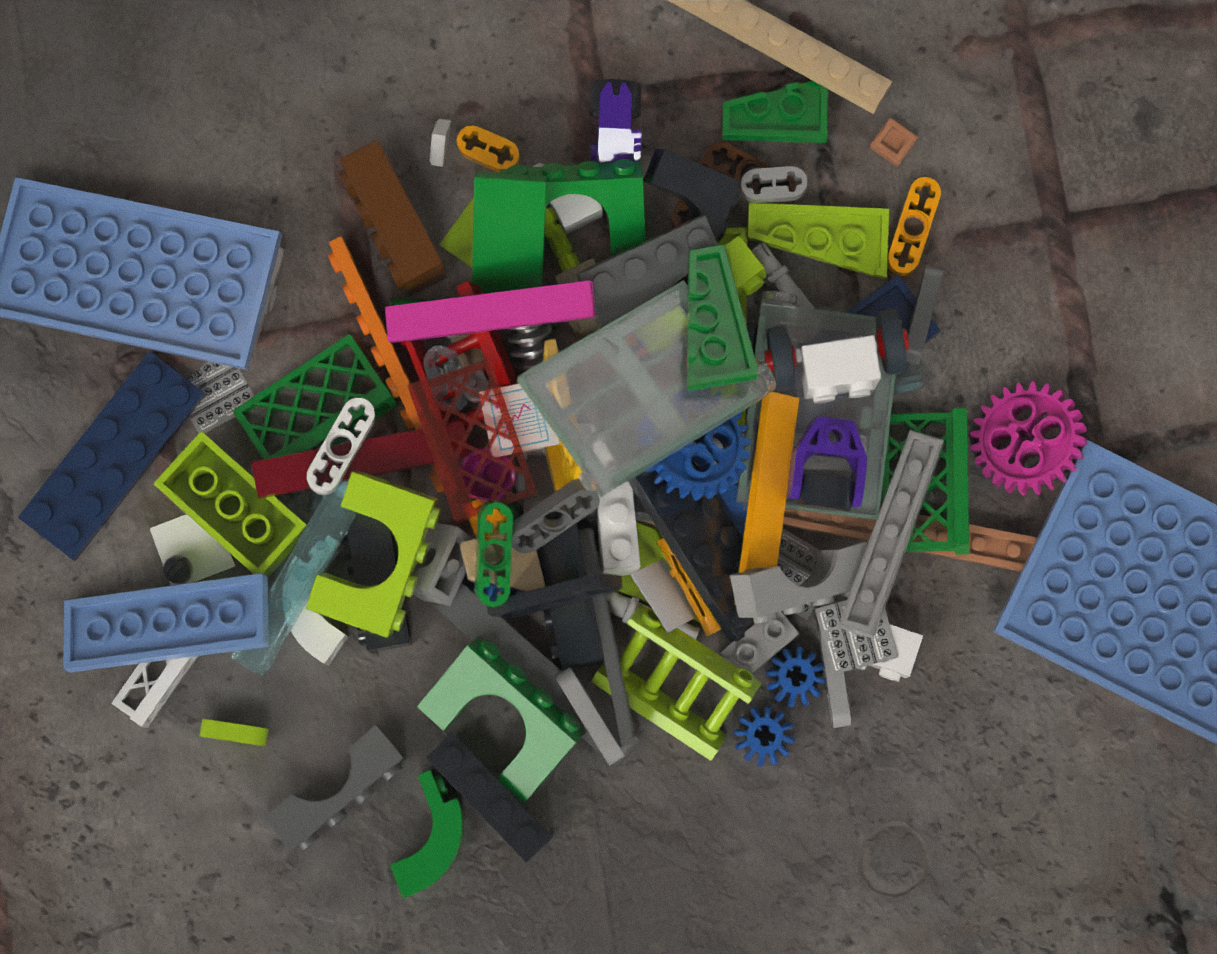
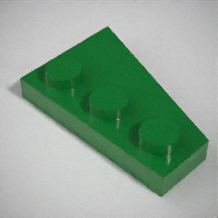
(783, 115)

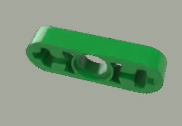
(483, 580)

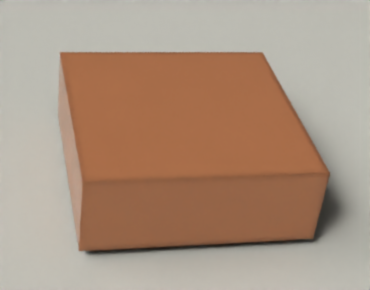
(893, 142)

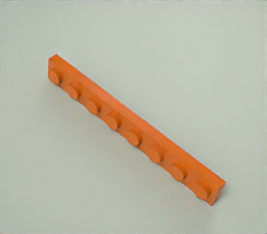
(371, 322)

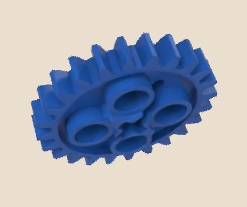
(713, 477)

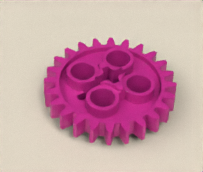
(1054, 454)

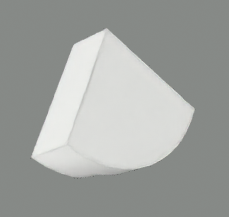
(439, 142)

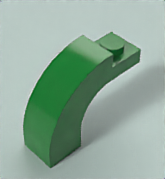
(443, 845)

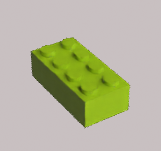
(226, 505)

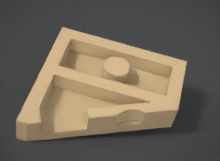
(525, 567)

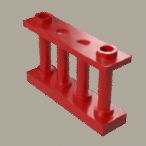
(488, 341)

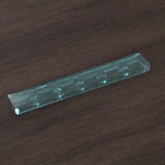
(298, 576)

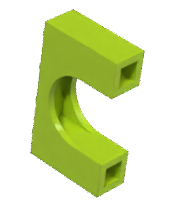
(409, 518)

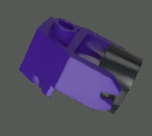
(615, 105)
(828, 491)

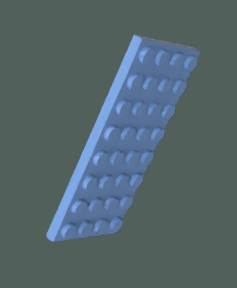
(134, 272)

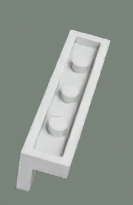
(157, 694)

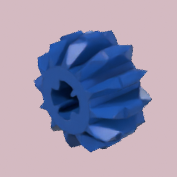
(804, 669)
(773, 728)

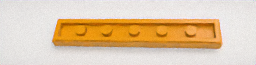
(769, 481)

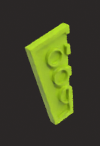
(831, 234)

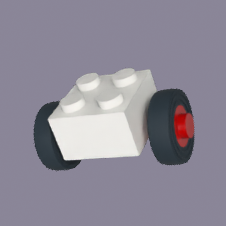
(838, 365)

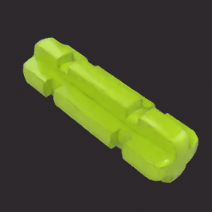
(559, 242)

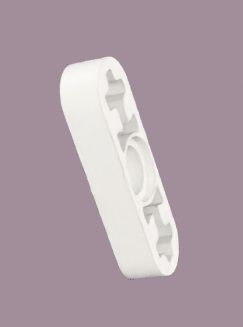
(361, 427)

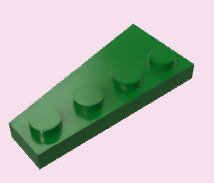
(716, 329)

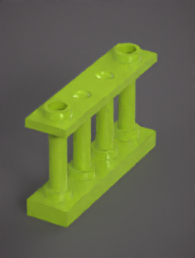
(661, 709)

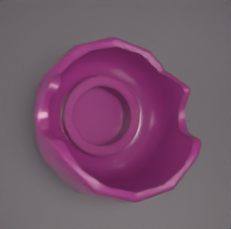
(490, 472)

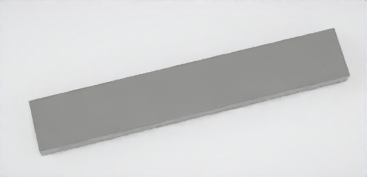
(891, 534)

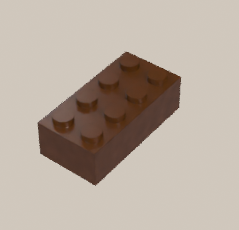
(390, 212)

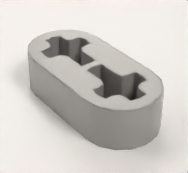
(772, 176)

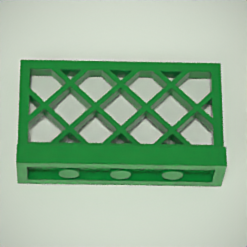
(379, 398)
(957, 480)

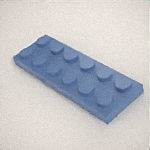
(166, 623)

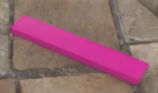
(491, 311)

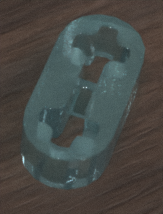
(431, 371)

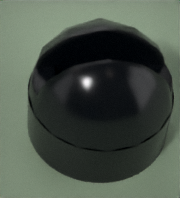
(181, 575)

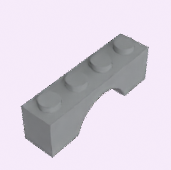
(767, 590)

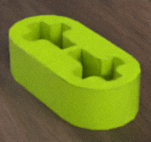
(234, 732)

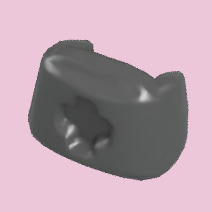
(476, 382)

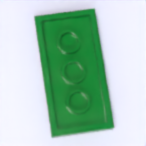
(508, 231)

